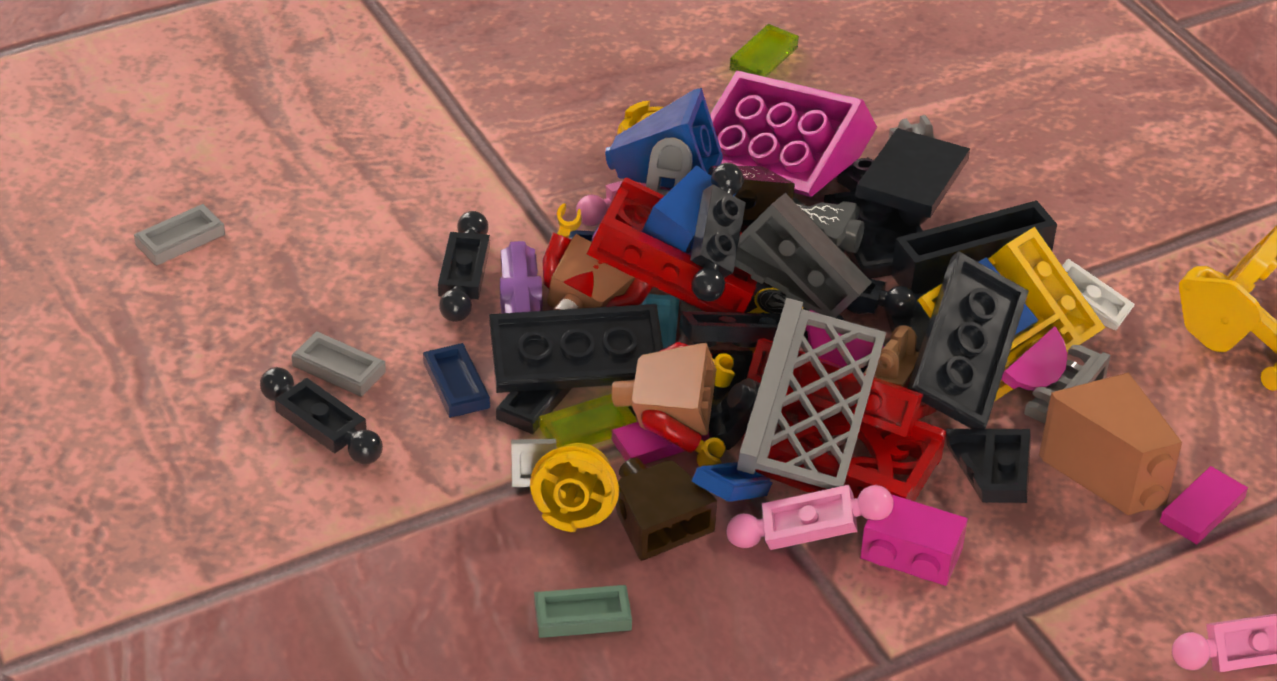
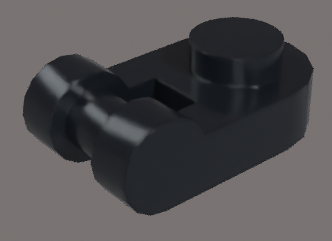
(732, 415)

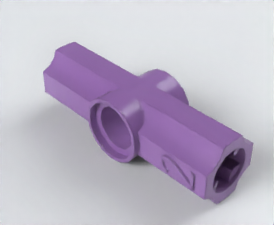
(519, 281)

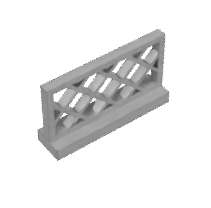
(774, 387)

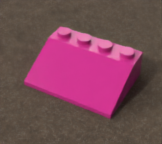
(791, 129)

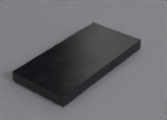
(968, 341)
(571, 346)

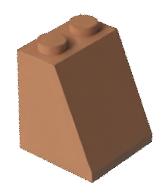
(1112, 443)

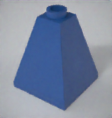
(682, 119)

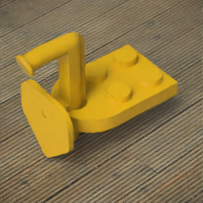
(1222, 310)

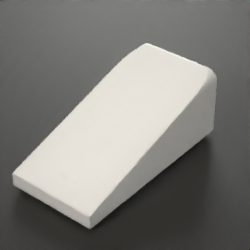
(1104, 300)

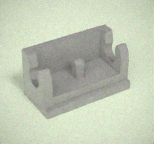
(1094, 369)

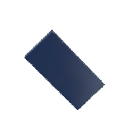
(456, 380)

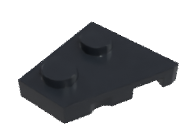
(994, 461)

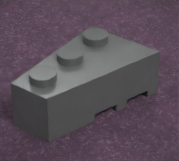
(799, 259)

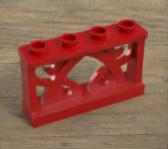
(653, 261)
(885, 447)

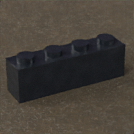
(924, 256)

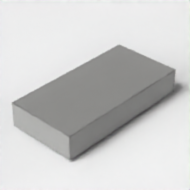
(179, 234)
(338, 363)

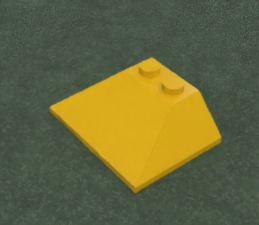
(1050, 296)

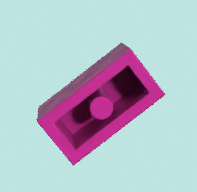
(916, 540)

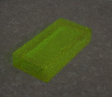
(764, 51)
(585, 422)

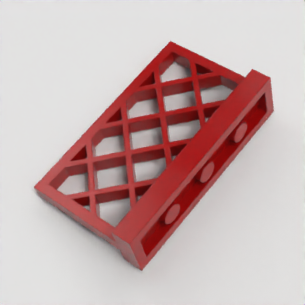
(887, 406)

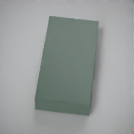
(582, 611)

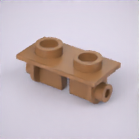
(898, 357)

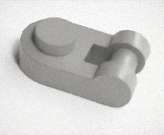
(668, 159)

